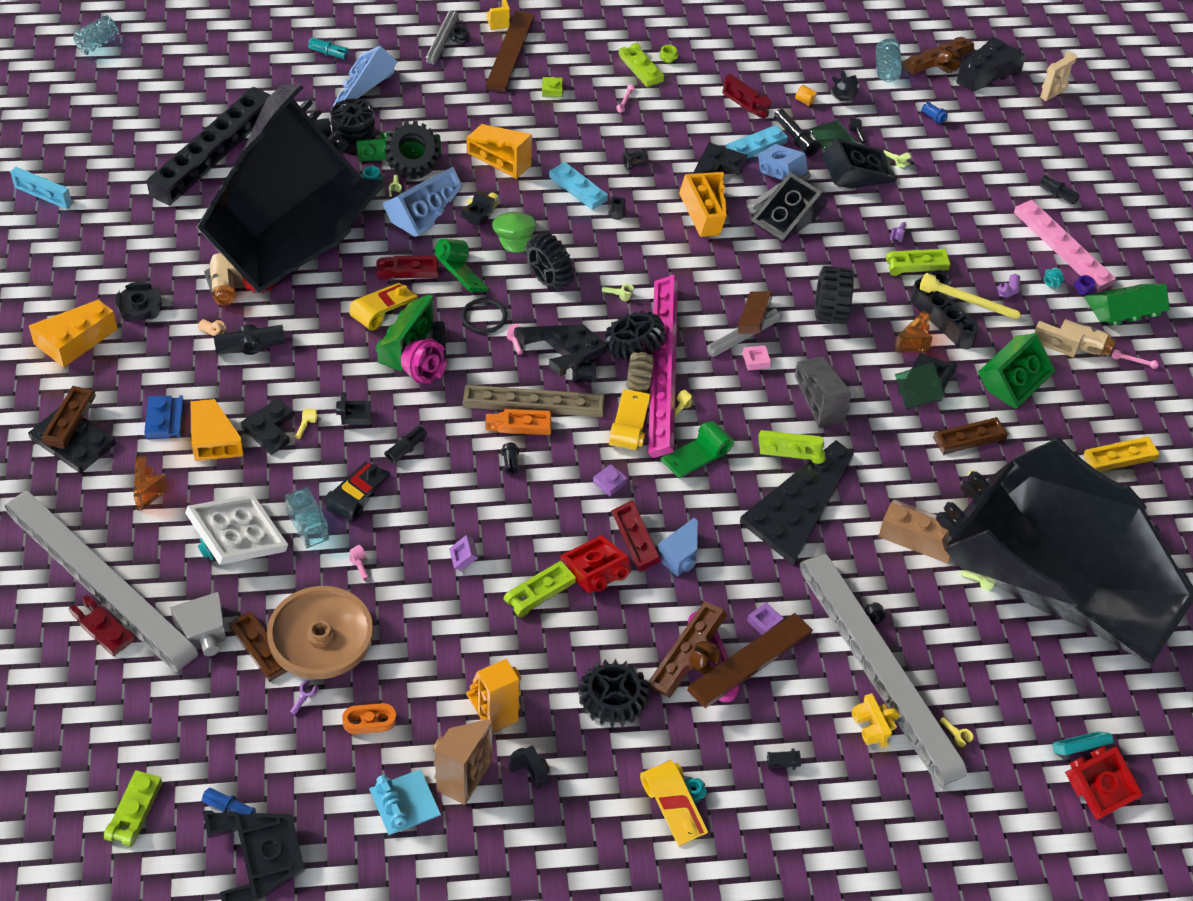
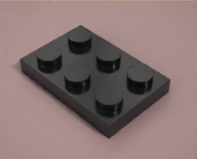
(84, 447)

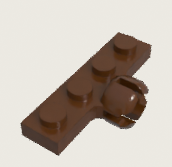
(942, 56)
(690, 650)

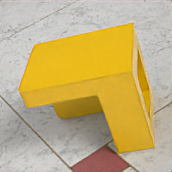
(499, 17)

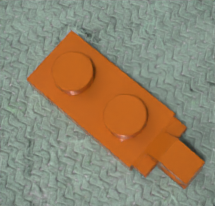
(520, 422)

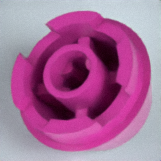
(424, 360)

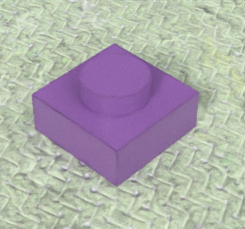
(610, 480)
(463, 553)
(764, 618)

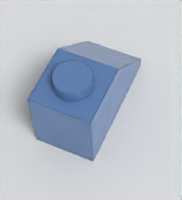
(680, 548)

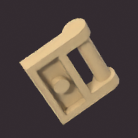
(1057, 77)

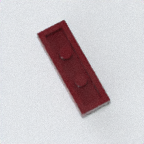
(636, 536)

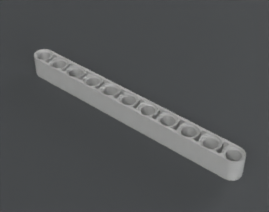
(101, 581)
(883, 670)

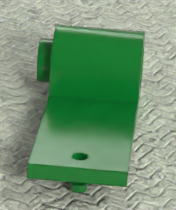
(453, 256)
(710, 445)

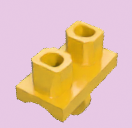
(880, 719)

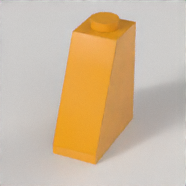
(212, 432)

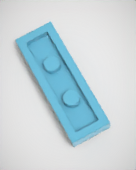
(759, 141)
(578, 185)
(41, 187)

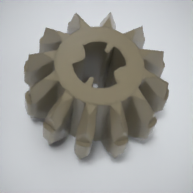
(640, 371)

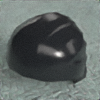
(845, 87)

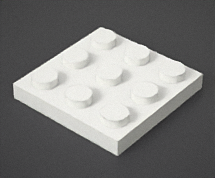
(236, 529)

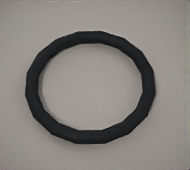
(480, 330)

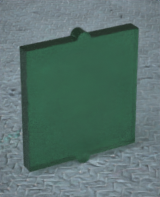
(828, 132)
(919, 386)

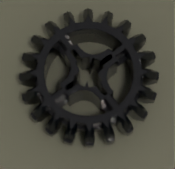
(549, 261)
(635, 334)
(615, 703)

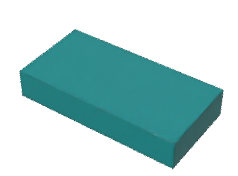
(1082, 743)

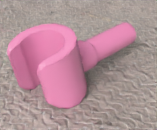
(510, 335)
(356, 555)

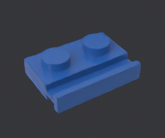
(164, 417)

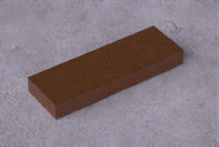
(754, 312)
(68, 417)
(970, 435)
(255, 641)

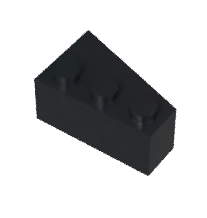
(990, 63)

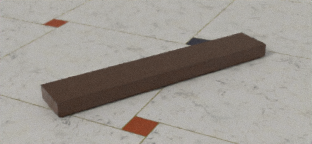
(510, 52)
(749, 660)

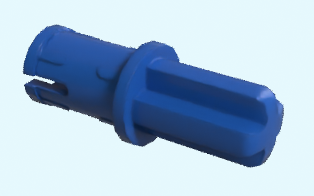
(225, 803)

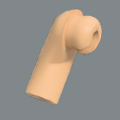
(215, 328)

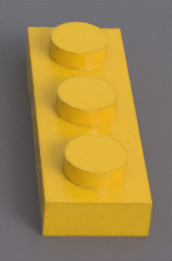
(1121, 454)

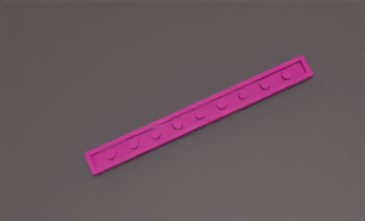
(664, 371)

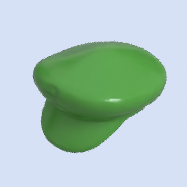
(514, 230)

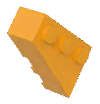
(501, 148)
(74, 331)

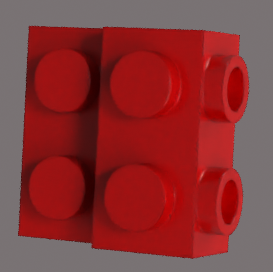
(597, 564)
(1103, 781)

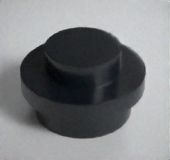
(459, 34)

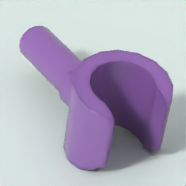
(898, 233)
(303, 696)

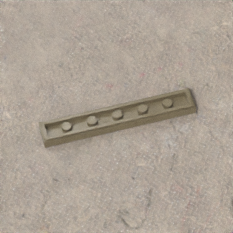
(528, 399)

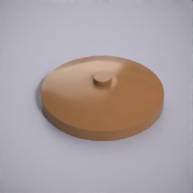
(320, 632)

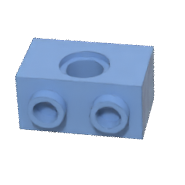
(780, 160)

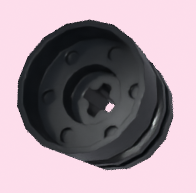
(353, 121)

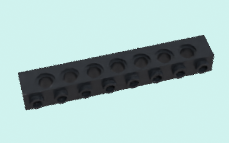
(207, 148)

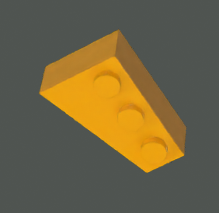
(705, 201)
(496, 694)

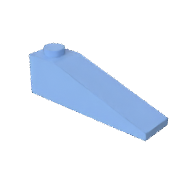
(367, 72)
(422, 204)

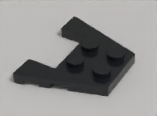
(571, 341)
(268, 850)

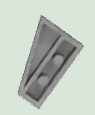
(823, 391)

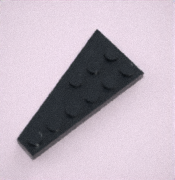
(795, 507)

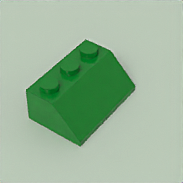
(1129, 303)
(412, 325)
(1017, 370)

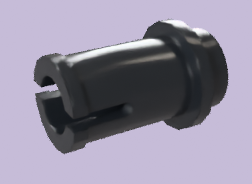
(510, 454)
(784, 759)

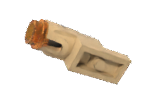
(222, 279)
(1074, 337)

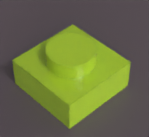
(551, 87)

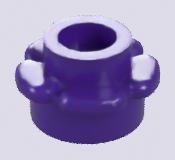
(1085, 285)

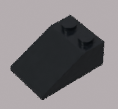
(857, 165)
(790, 208)

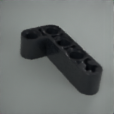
(945, 313)

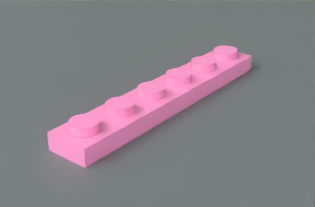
(1064, 244)

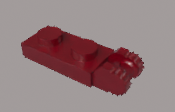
(746, 96)
(407, 267)
(102, 626)

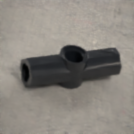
(249, 339)

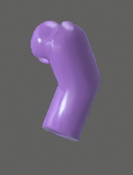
(1011, 288)

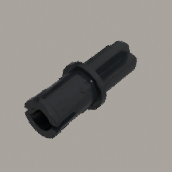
(1059, 189)
(405, 444)

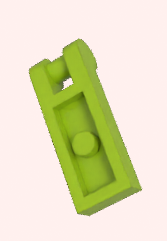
(641, 65)
(917, 261)
(792, 445)
(540, 588)
(133, 808)

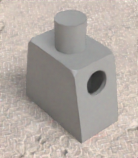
(201, 622)

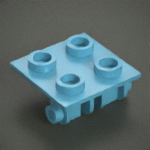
(404, 801)

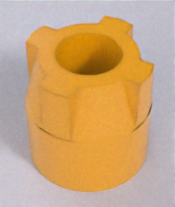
(805, 95)

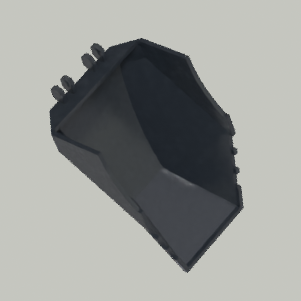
(291, 183)
(1071, 548)

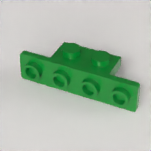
(375, 148)

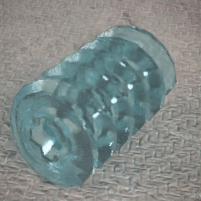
(95, 34)
(888, 60)

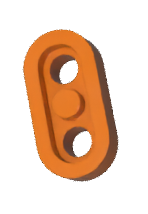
(369, 718)

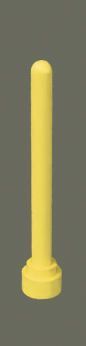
(930, 283)

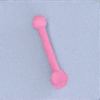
(620, 108)
(1116, 354)

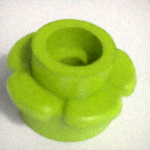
(668, 53)

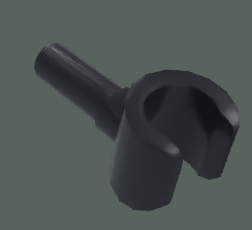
(855, 125)

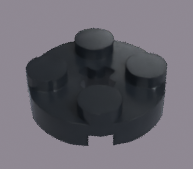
(147, 309)

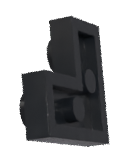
(719, 157)
(265, 424)

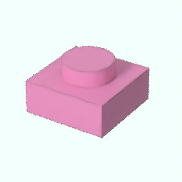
(756, 357)

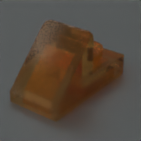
(915, 336)
(146, 485)

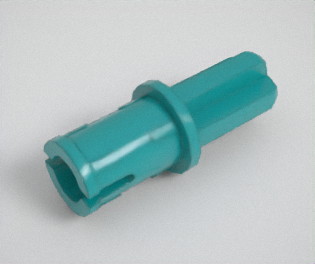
(328, 48)

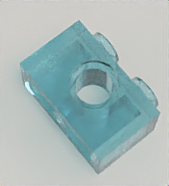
(307, 517)

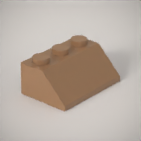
(914, 530)
(463, 759)

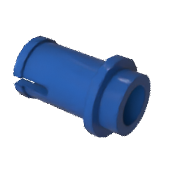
(939, 115)

